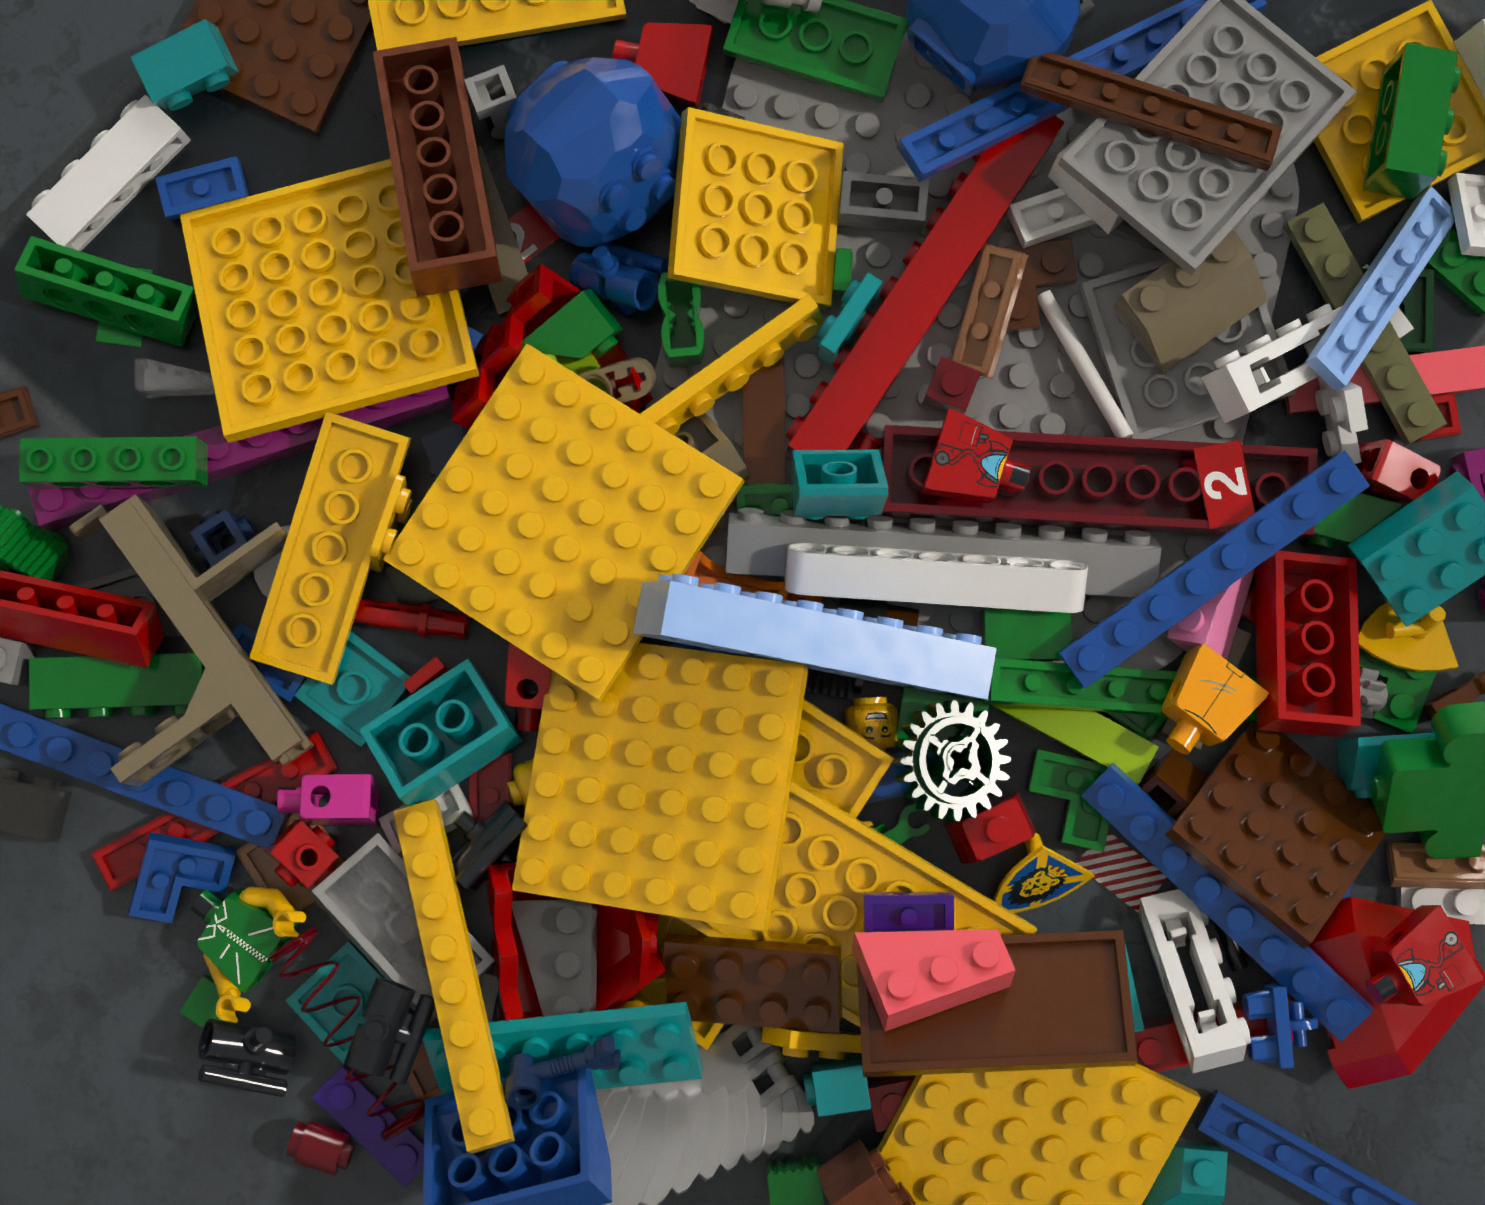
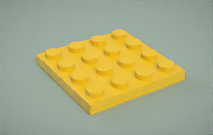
(1360, 64)
(755, 209)

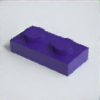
(908, 911)

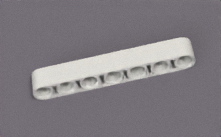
(936, 577)

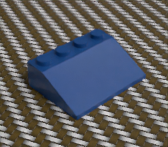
(555, 1156)

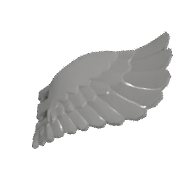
(687, 1128)

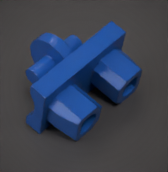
(1277, 1044)

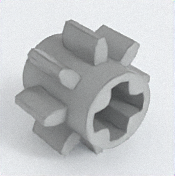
(1372, 693)

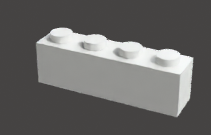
(108, 175)

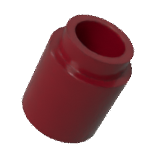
(320, 1147)

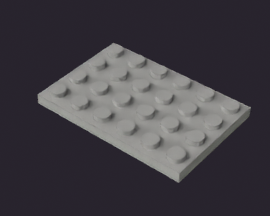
(1188, 196)

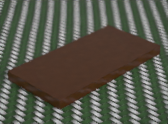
(1060, 1012)

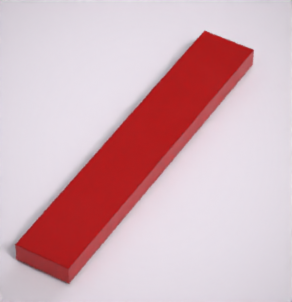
(122, 858)

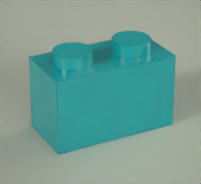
(185, 65)
(837, 1086)

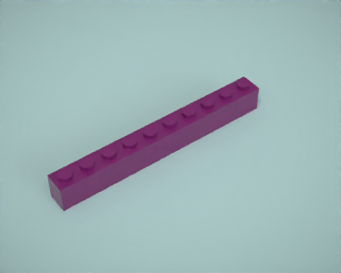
(64, 506)

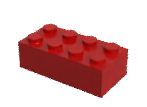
(1308, 644)

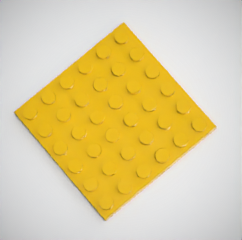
(317, 304)
(561, 518)
(665, 787)
(1036, 1136)

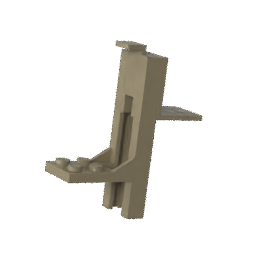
(231, 680)

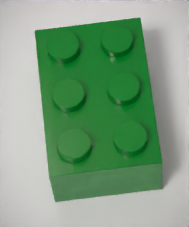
(1412, 121)

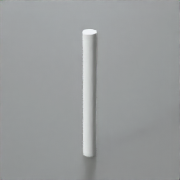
(1084, 365)

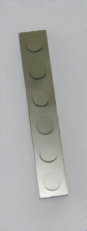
(1387, 362)

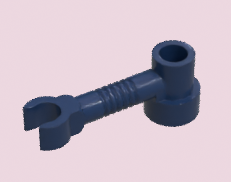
(527, 1076)

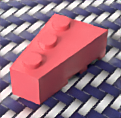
(930, 970)

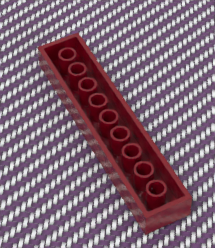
(1087, 482)

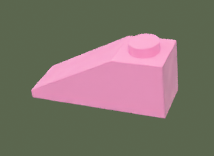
(1215, 620)

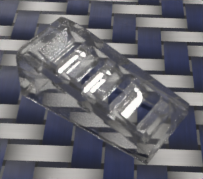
(167, 380)

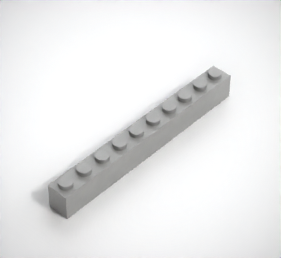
(1114, 562)

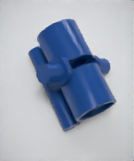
(619, 275)

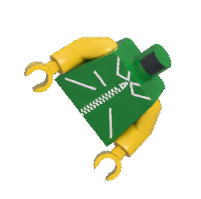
(241, 938)

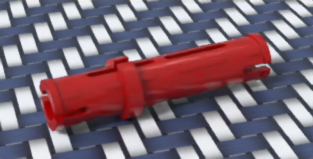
(418, 619)

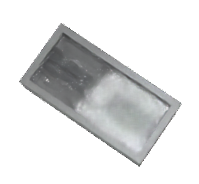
(376, 912)

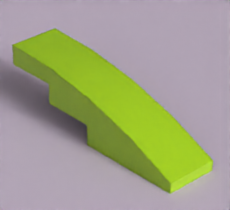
(1088, 735)

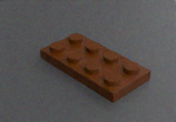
(755, 982)

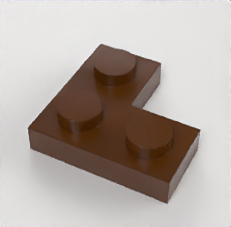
(1046, 266)

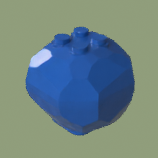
(988, 40)
(593, 148)

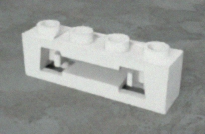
(1236, 387)
(1216, 1044)

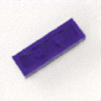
(349, 1106)

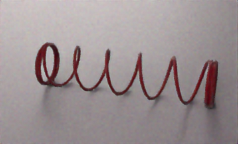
(405, 1121)

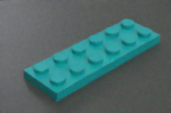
(653, 1042)

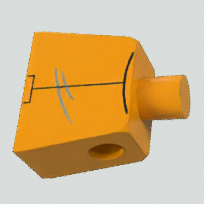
(1208, 699)

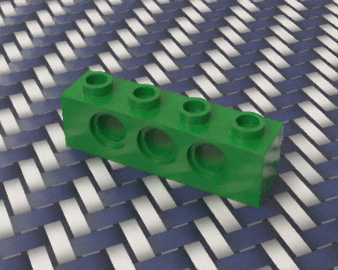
(106, 291)
(113, 462)

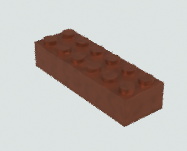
(436, 167)

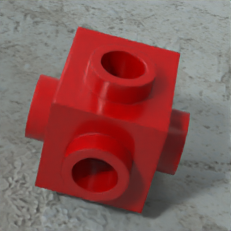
(288, 849)

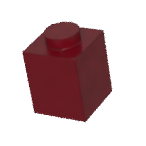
(951, 386)

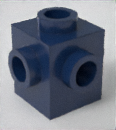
(213, 532)

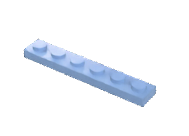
(1381, 289)

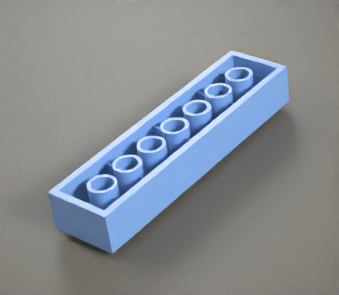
(814, 636)

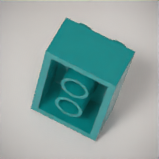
(1426, 549)
(440, 735)

